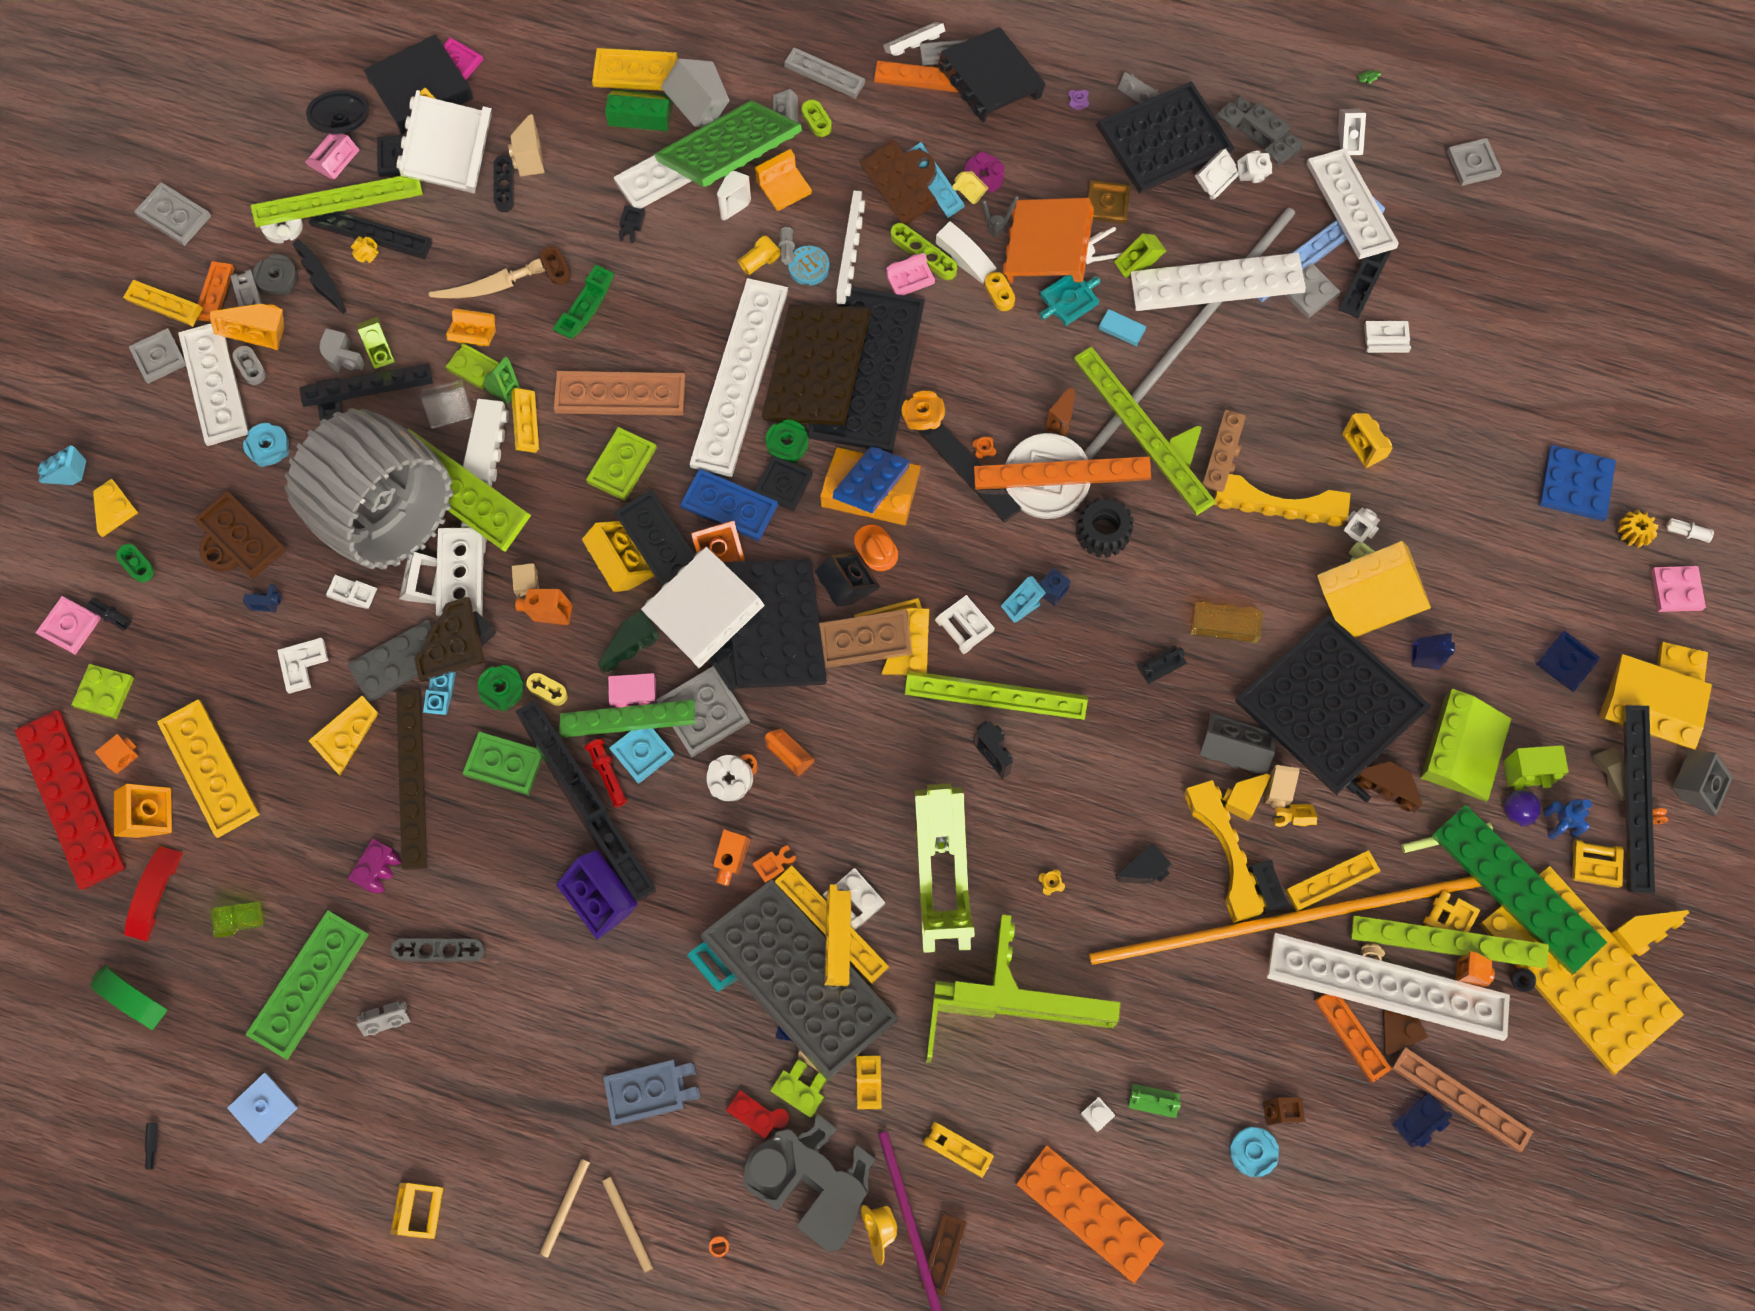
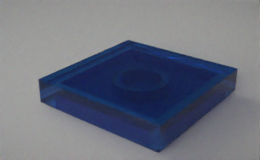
(1568, 661)

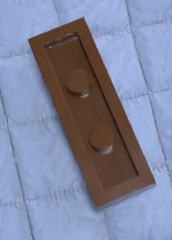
(945, 1252)

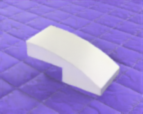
(351, 592)

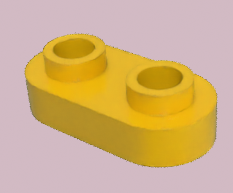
(999, 289)

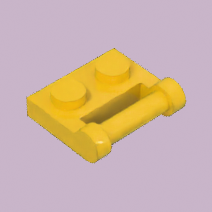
(1596, 870)

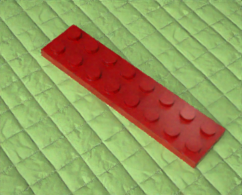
(70, 800)

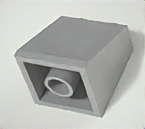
(696, 90)

